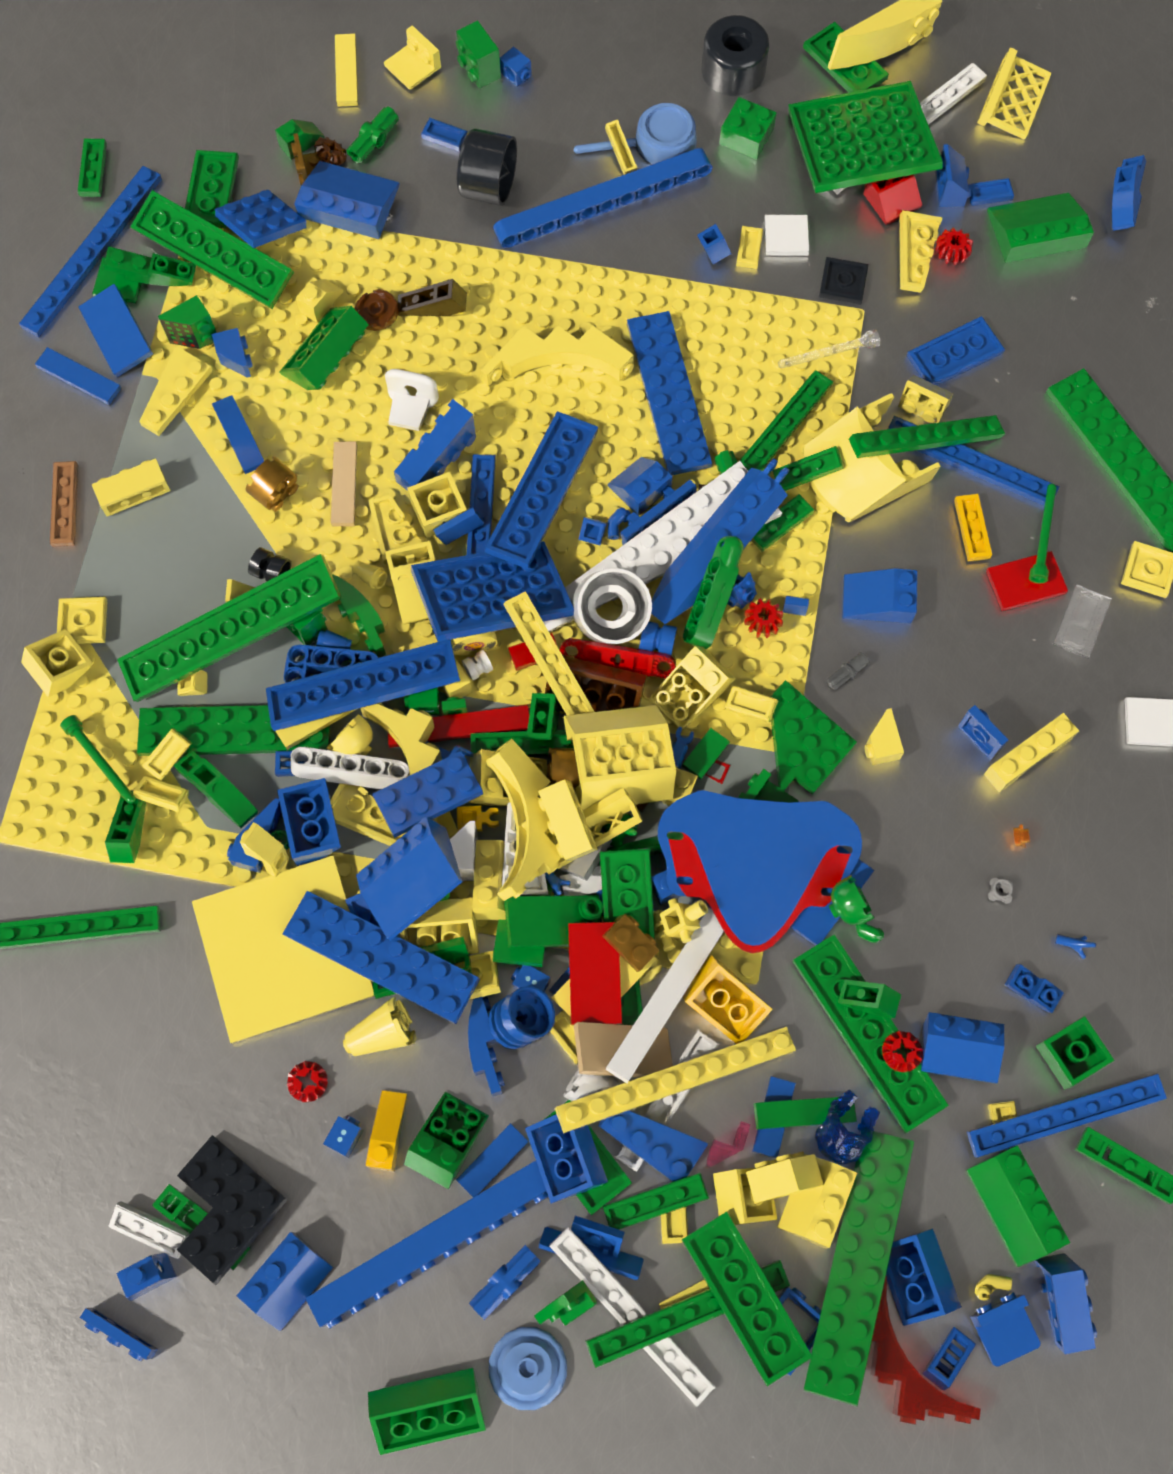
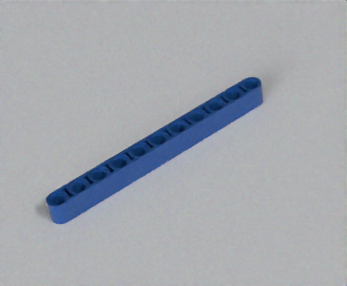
(602, 198)

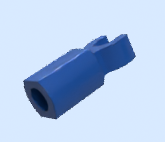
(679, 747)

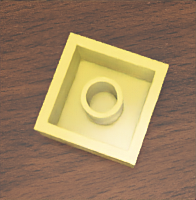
(436, 502)
(784, 1176)

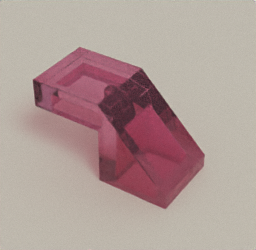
(721, 1151)

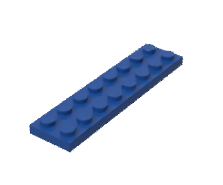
(669, 393)
(541, 490)
(362, 685)
(388, 963)

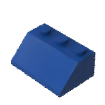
(309, 821)
(962, 1047)
(565, 1160)
(920, 1279)
(285, 1281)

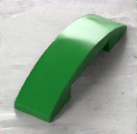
(183, 1212)

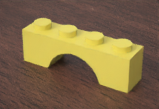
(1030, 752)

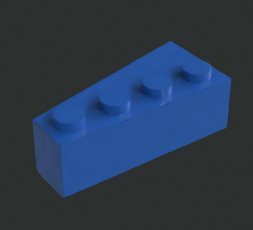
(438, 448)

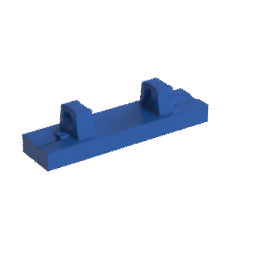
(671, 499)

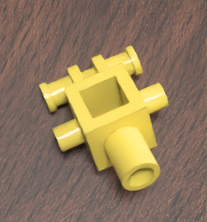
(678, 921)

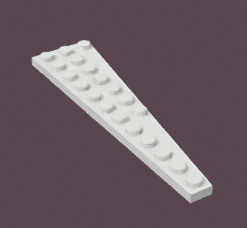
(661, 543)

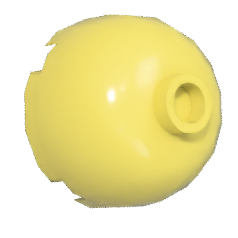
(353, 738)

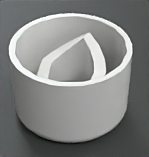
(635, 601)

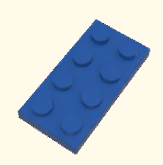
(427, 793)

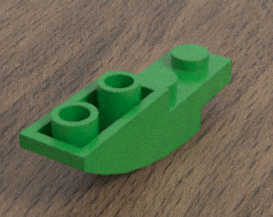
(149, 270)
(361, 611)
(216, 788)

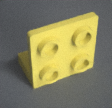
(415, 60)

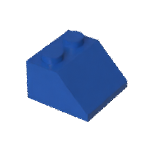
(952, 179)
(641, 484)

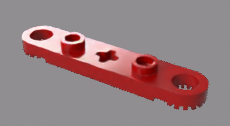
(634, 660)

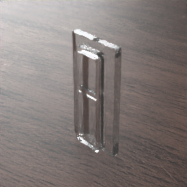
(1082, 621)

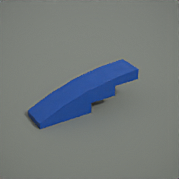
(238, 434)

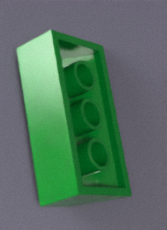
(325, 348)
(1018, 1206)
(426, 1411)

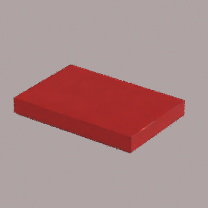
(1013, 587)

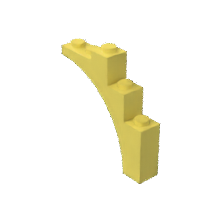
(409, 732)
(534, 850)

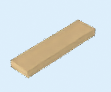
(344, 484)

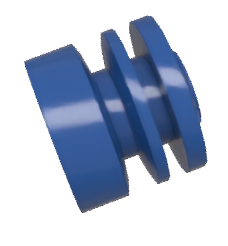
(521, 1017)

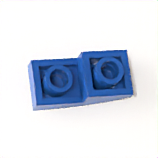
(1034, 989)

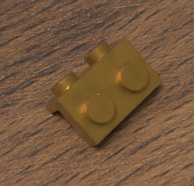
(631, 942)

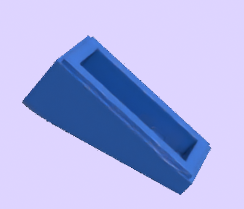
(934, 1375)

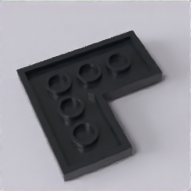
(240, 1210)

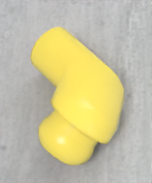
(990, 1283)

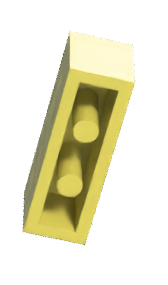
(130, 487)
(566, 820)

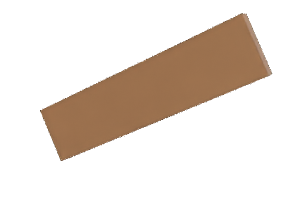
(64, 504)

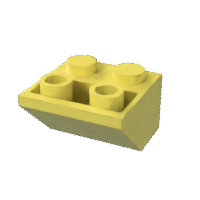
(925, 399)

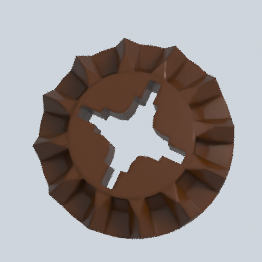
(322, 148)

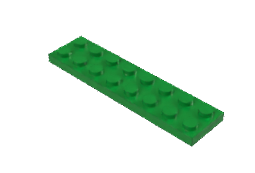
(212, 249)
(218, 730)
(909, 1094)

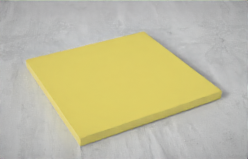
(258, 971)

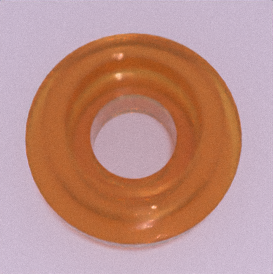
(1021, 836)

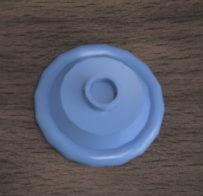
(527, 1368)

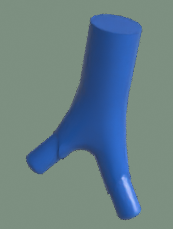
(555, 883)
(1074, 943)

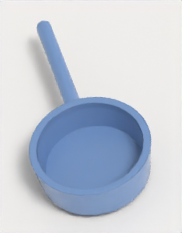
(660, 134)

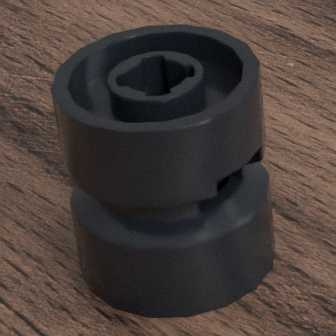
(266, 565)

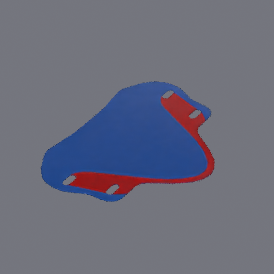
(768, 855)

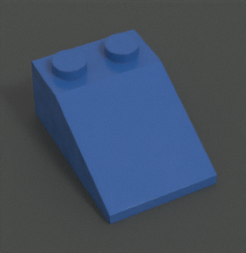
(881, 595)

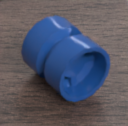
(658, 638)

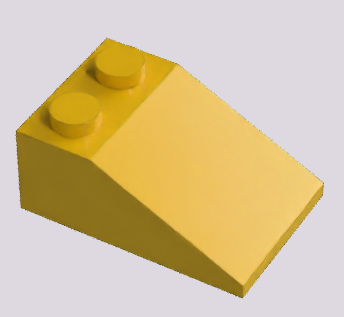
(726, 1001)

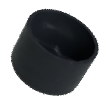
(734, 71)
(486, 166)

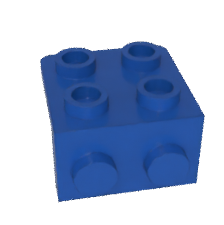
(1005, 1329)

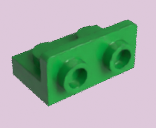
(568, 1305)

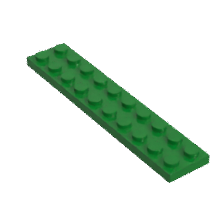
(1118, 451)
(229, 628)
(859, 1270)

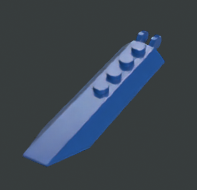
(740, 516)

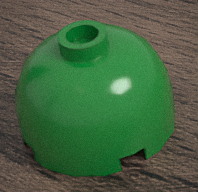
(850, 902)

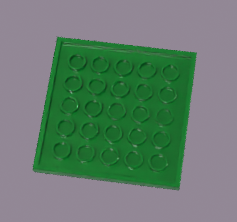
(864, 137)

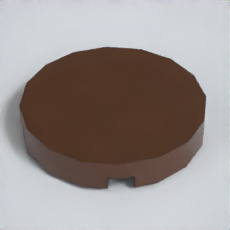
(377, 309)

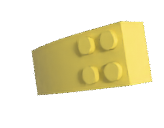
(885, 33)

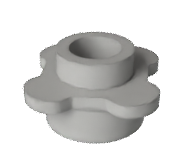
(1007, 887)

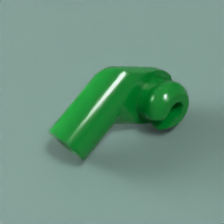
(869, 933)

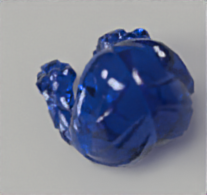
(834, 1138)

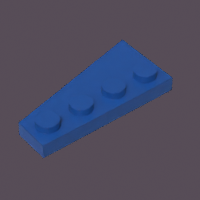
(658, 1145)

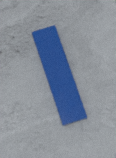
(78, 376)

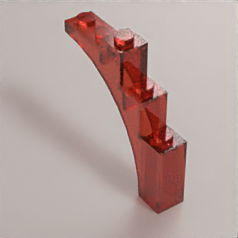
(912, 1391)

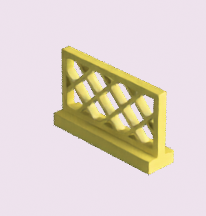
(998, 92)

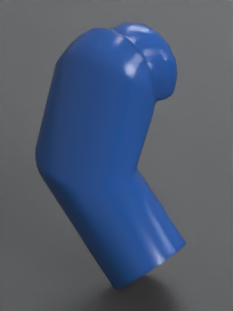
(614, 522)

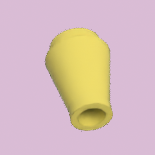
(370, 574)

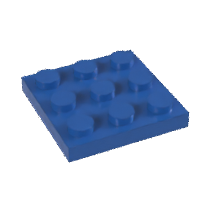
(260, 218)

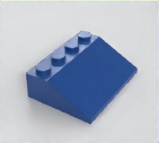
(346, 199)
(410, 877)

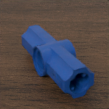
(504, 1282)

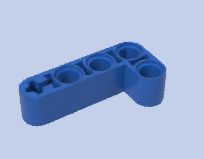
(313, 654)

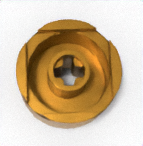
(272, 484)
(562, 766)

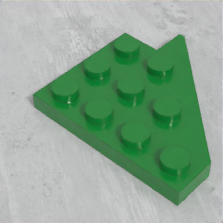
(805, 740)

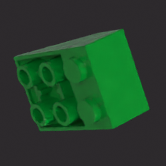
(445, 1140)

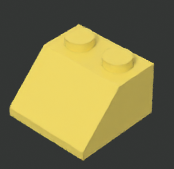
(55, 662)
(736, 1198)

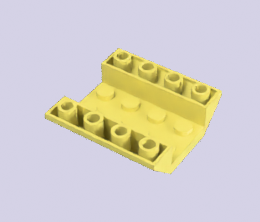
(622, 751)

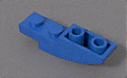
(1126, 192)
(479, 1038)

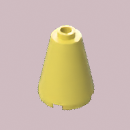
(381, 1030)

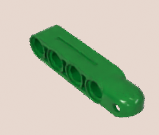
(714, 593)

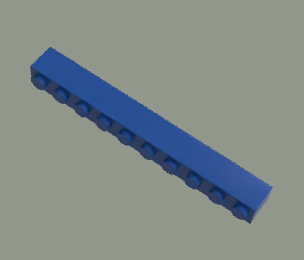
(427, 1245)

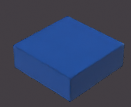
(795, 605)

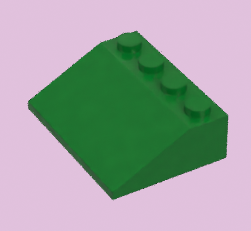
(1040, 227)

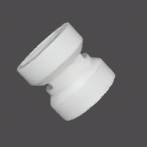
(477, 665)

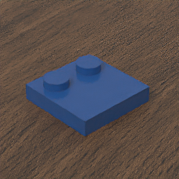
(983, 732)

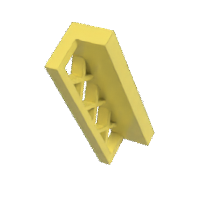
(607, 812)

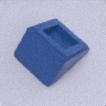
(592, 530)

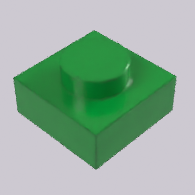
(454, 706)

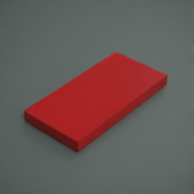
(593, 975)

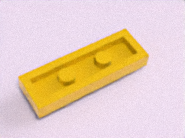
(973, 527)

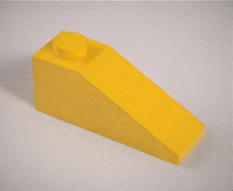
(386, 1131)

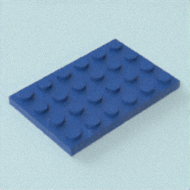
(469, 592)

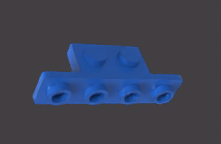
(603, 1243)

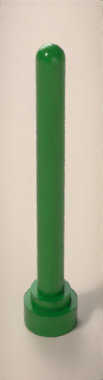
(1039, 571)
(73, 727)

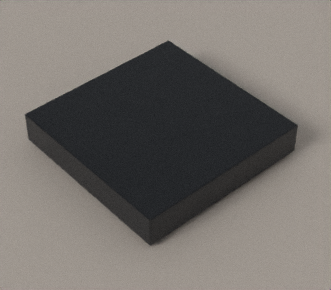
(843, 280)

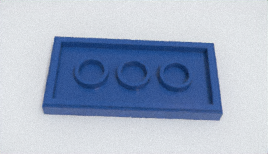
(115, 330)
(956, 352)
(816, 921)

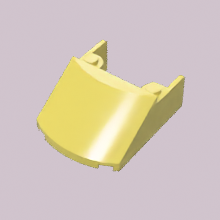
(868, 480)

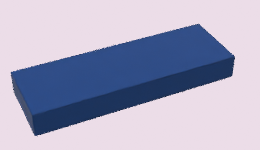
(769, 1140)
(492, 1160)

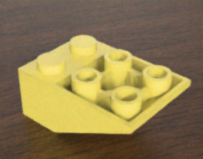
(406, 591)
(691, 687)
(493, 790)

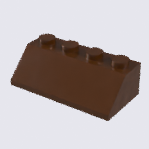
(606, 686)

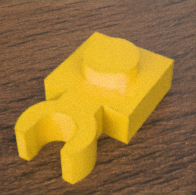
(475, 813)

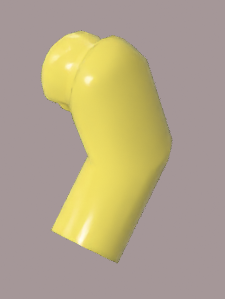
(651, 973)

